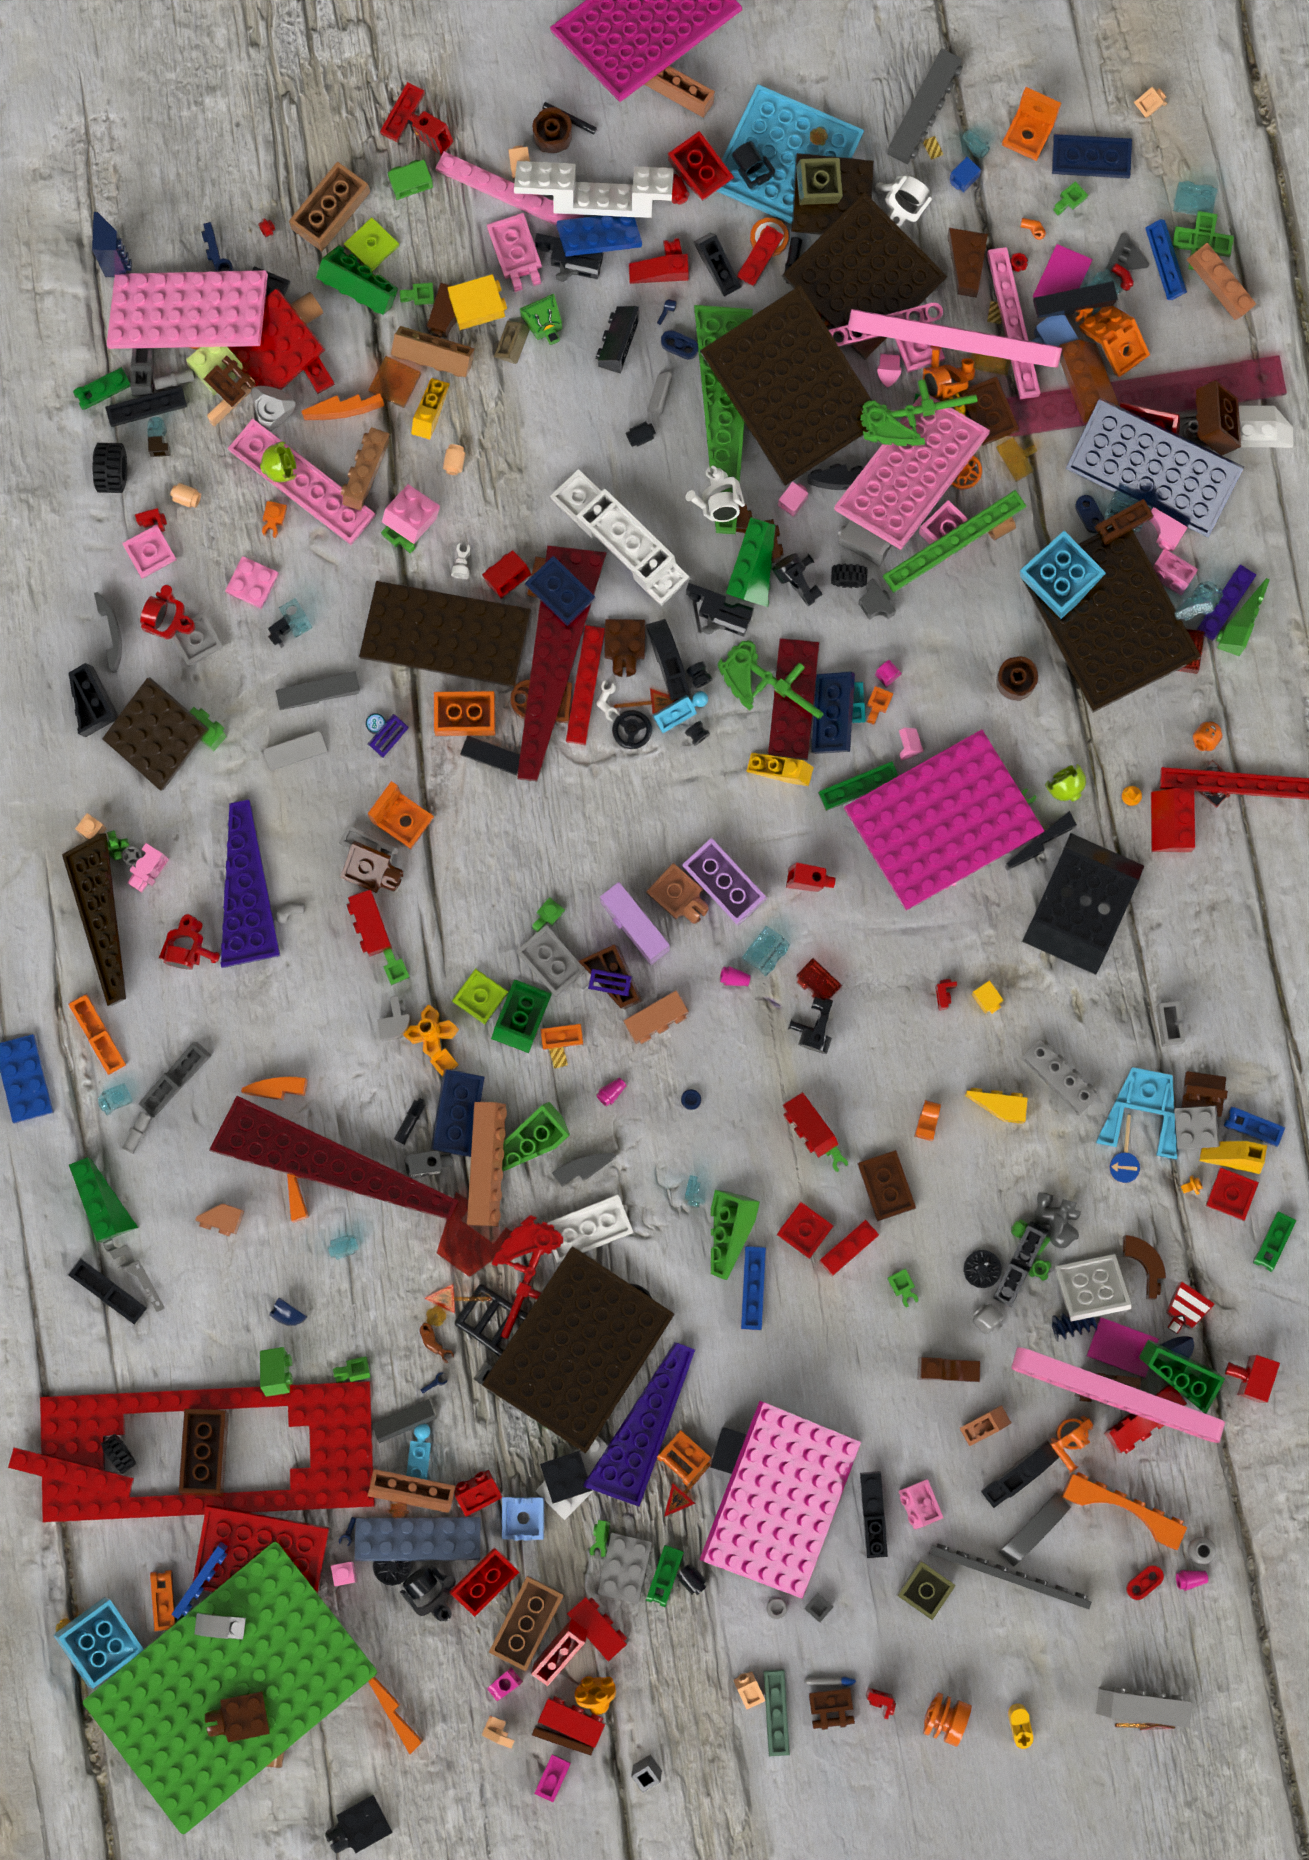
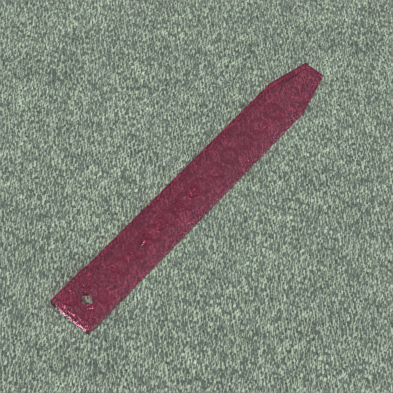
(1160, 392)

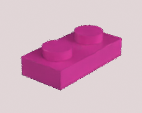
(552, 1778)

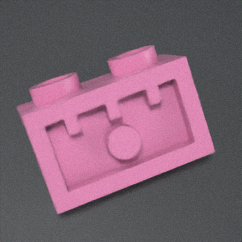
(1174, 572)
(920, 1504)

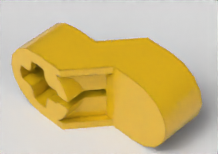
(1021, 1735)

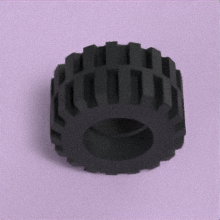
(109, 467)

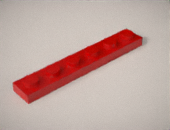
(585, 685)
(71, 1472)

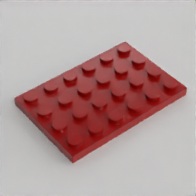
(250, 1534)

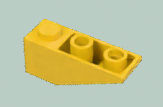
(429, 409)
(780, 768)
(1004, 1107)
(1236, 1155)

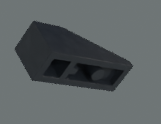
(717, 263)

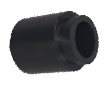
(640, 434)
(692, 1579)

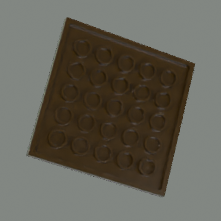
(865, 267)

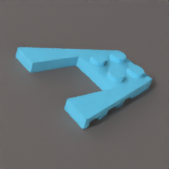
(1148, 1093)

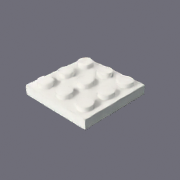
(1093, 1287)

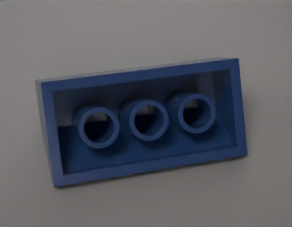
(109, 248)

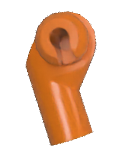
(1035, 227)

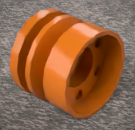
(947, 1719)

